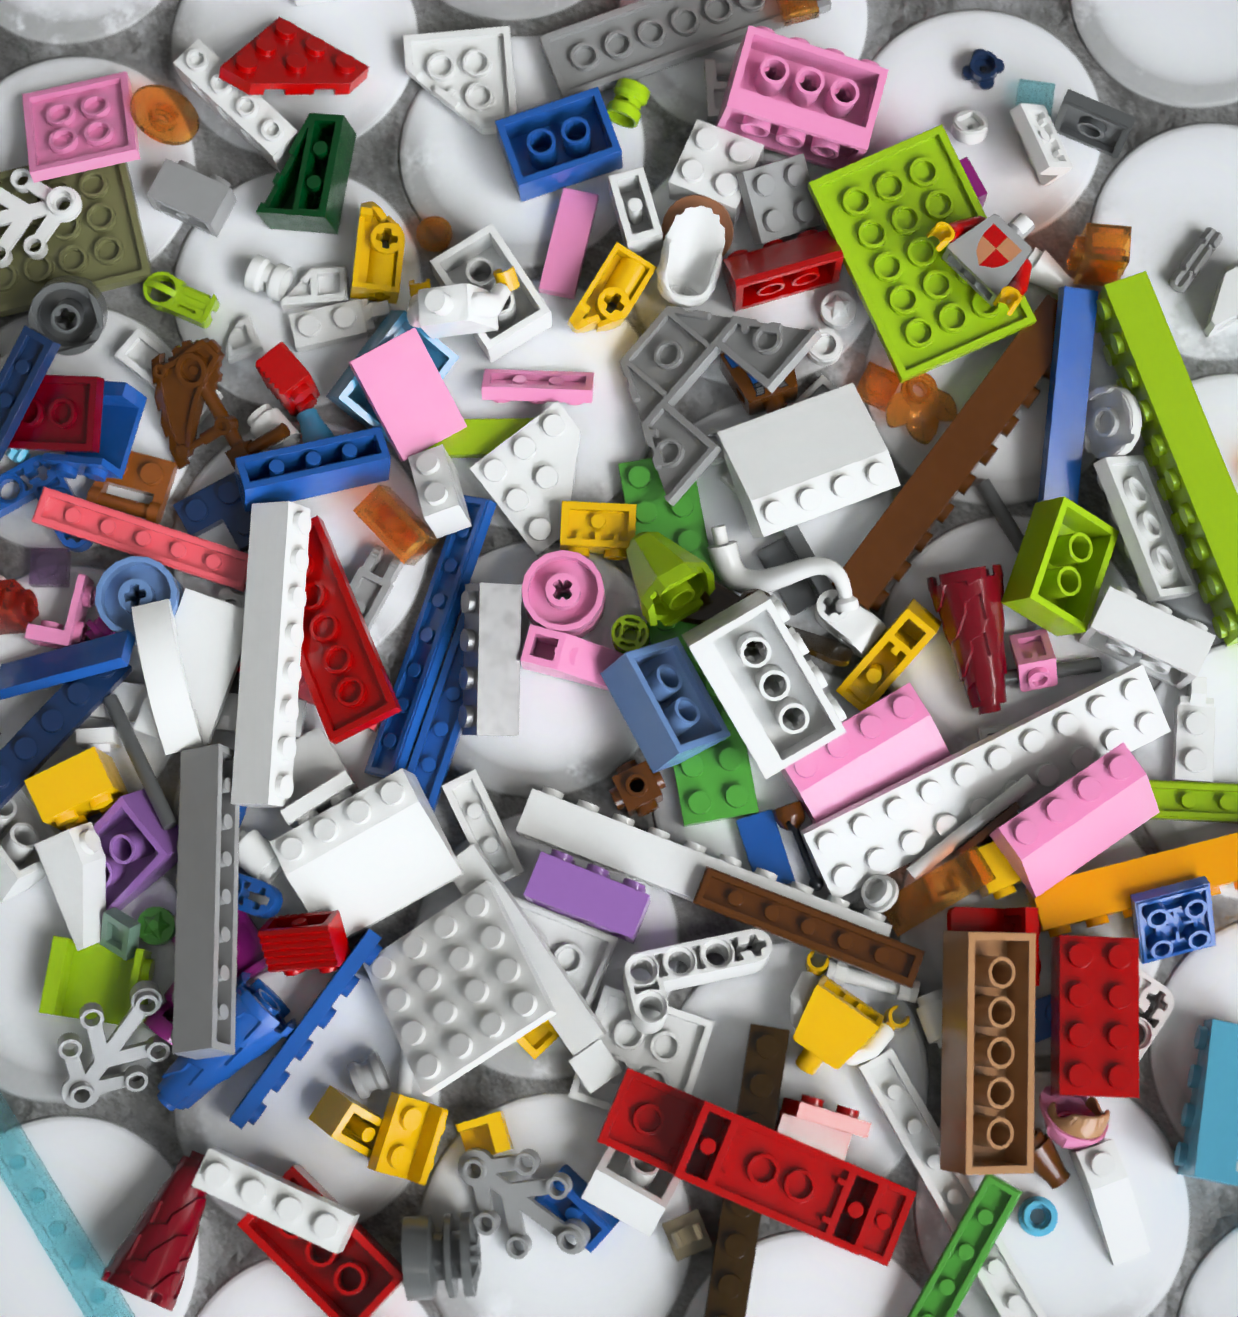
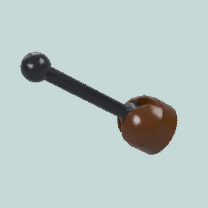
(791, 819)

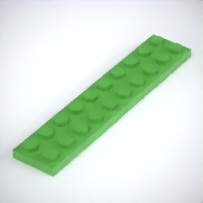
(719, 779)

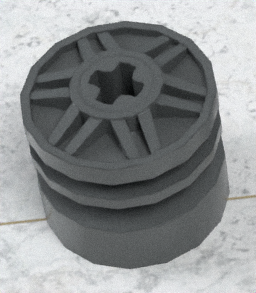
(439, 1256)

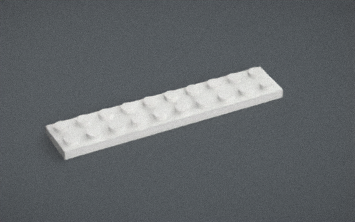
(931, 804)

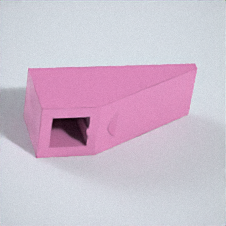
(566, 656)

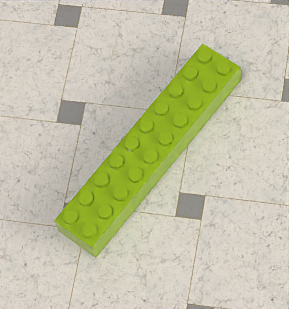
(1176, 440)

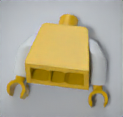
(835, 1023)

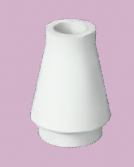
(1047, 271)

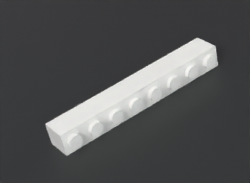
(271, 655)

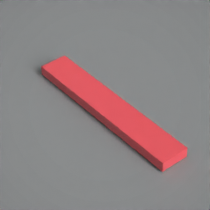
(142, 538)

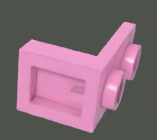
(51, 634)

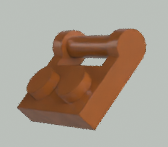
(142, 475)

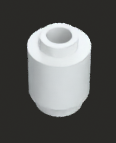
(267, 418)
(258, 856)
(931, 1016)

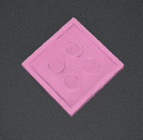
(80, 127)

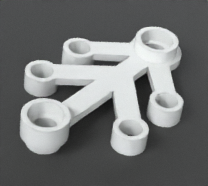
(21, 214)

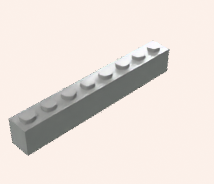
(206, 906)

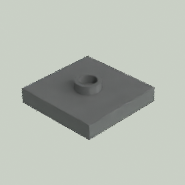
(1093, 123)

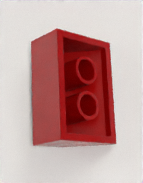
(782, 269)

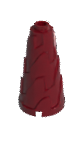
(974, 628)
(160, 1244)

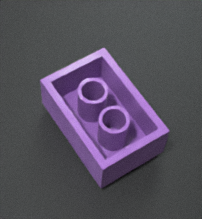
(588, 895)

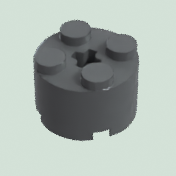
(78, 296)

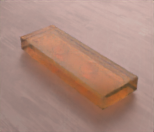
(939, 890)

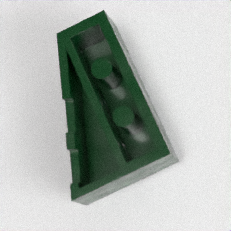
(314, 179)

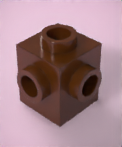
(637, 802)

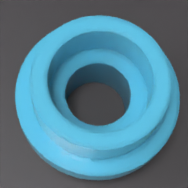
(1049, 1211)

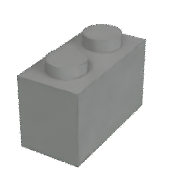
(192, 196)

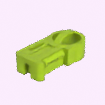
(184, 301)

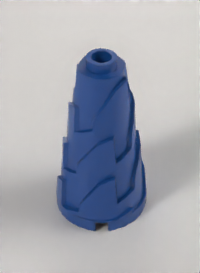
(258, 1028)

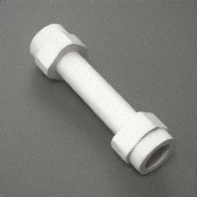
(841, 974)

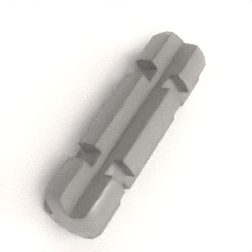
(1195, 260)

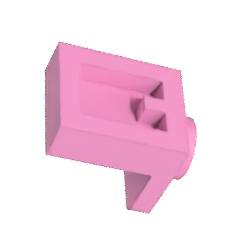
(1034, 660)

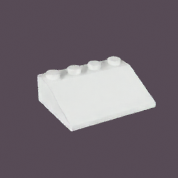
(806, 460)
(369, 853)

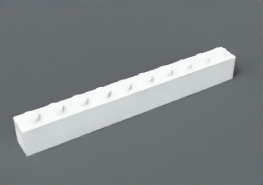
(653, 857)

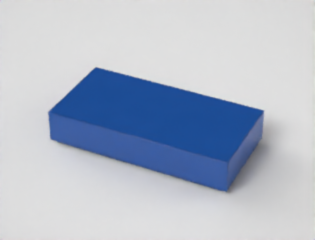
(764, 845)

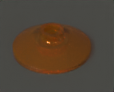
(164, 114)

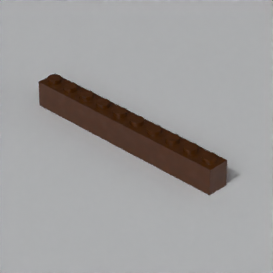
(952, 461)

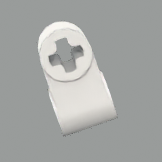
(855, 628)

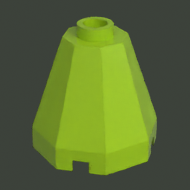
(667, 578)

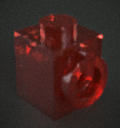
(17, 607)

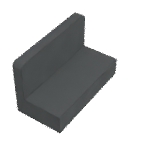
(788, 549)

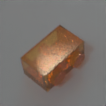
(1100, 254)
(396, 525)

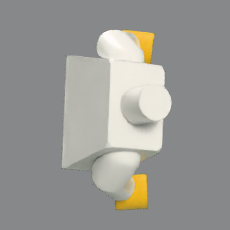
(459, 307)

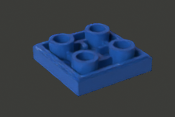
(1173, 919)

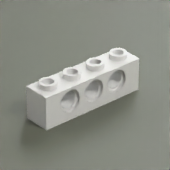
(246, 114)

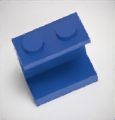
(119, 425)

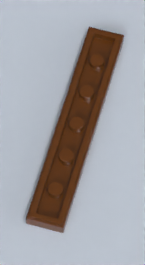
(809, 927)

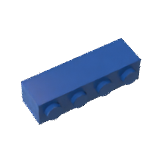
(313, 468)

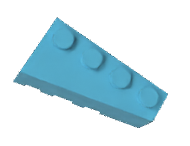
(1212, 1115)

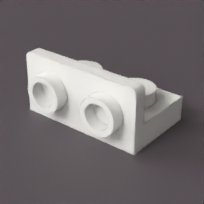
(1041, 142)

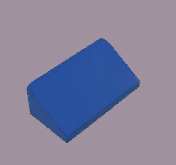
(573, 1206)

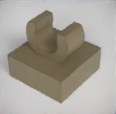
(687, 1234)

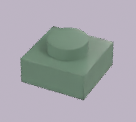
(120, 933)

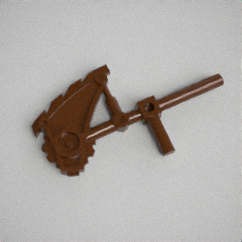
(180, 396)

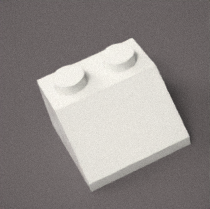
(630, 1190)

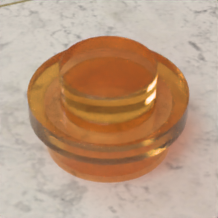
(434, 233)

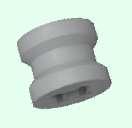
(368, 1076)

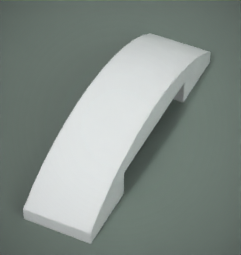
(165, 677)

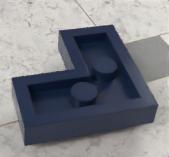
(214, 506)

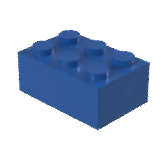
(559, 144)

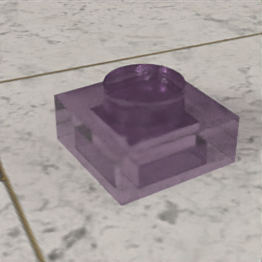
(50, 567)

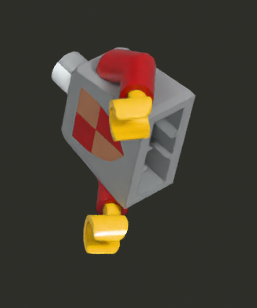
(989, 255)

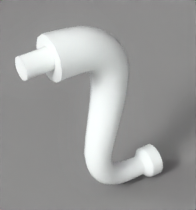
(737, 577)

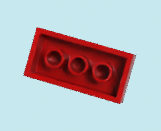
(1095, 1016)
(341, 1283)

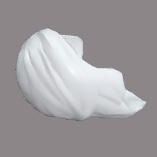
(691, 257)

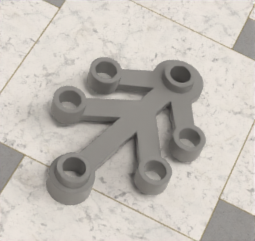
(111, 1052)
(518, 1199)

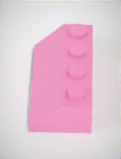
(1077, 820)

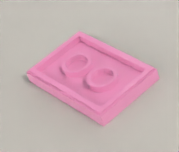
(407, 394)

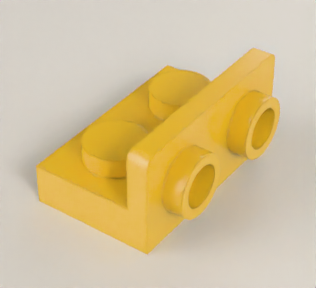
(597, 528)
(408, 1138)

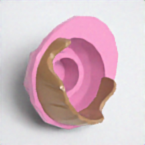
(1073, 1120)

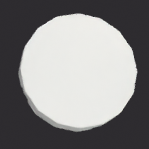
(1111, 422)

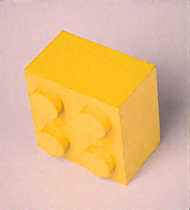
(76, 789)

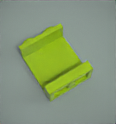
(92, 976)

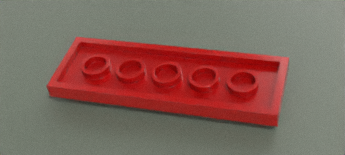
(338, 649)

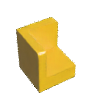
(486, 1132)

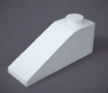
(78, 879)
(1111, 1200)

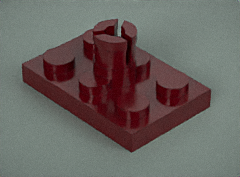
(63, 416)

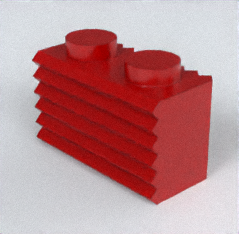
(287, 379)
(304, 942)

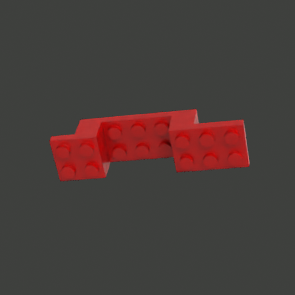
(757, 1167)

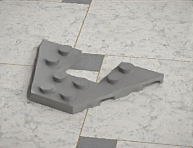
(675, 355)

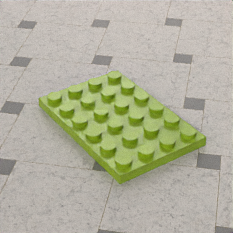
(881, 222)

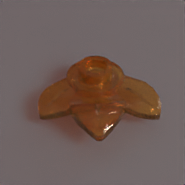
(920, 413)

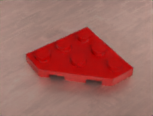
(292, 61)

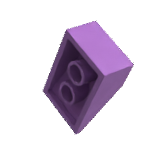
(134, 848)

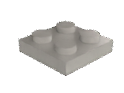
(778, 199)

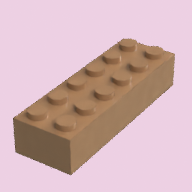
(988, 1052)

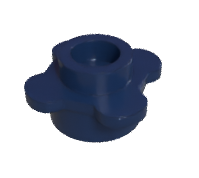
(986, 59)

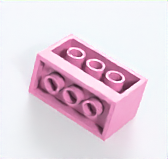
(802, 98)

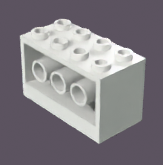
(760, 707)

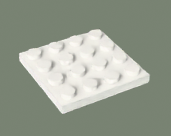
(459, 988)

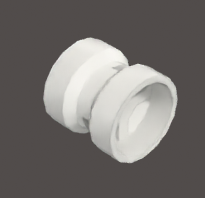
(267, 277)

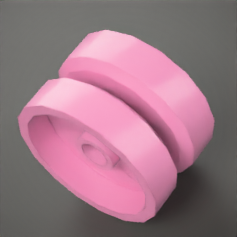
(558, 574)

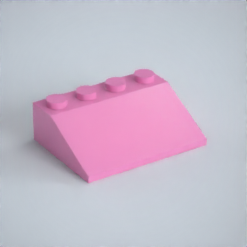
(877, 751)

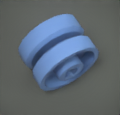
(131, 582)

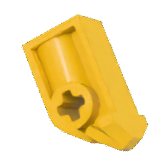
(376, 268)
(617, 281)

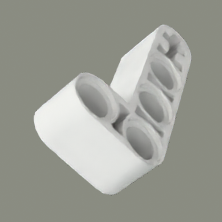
(699, 970)

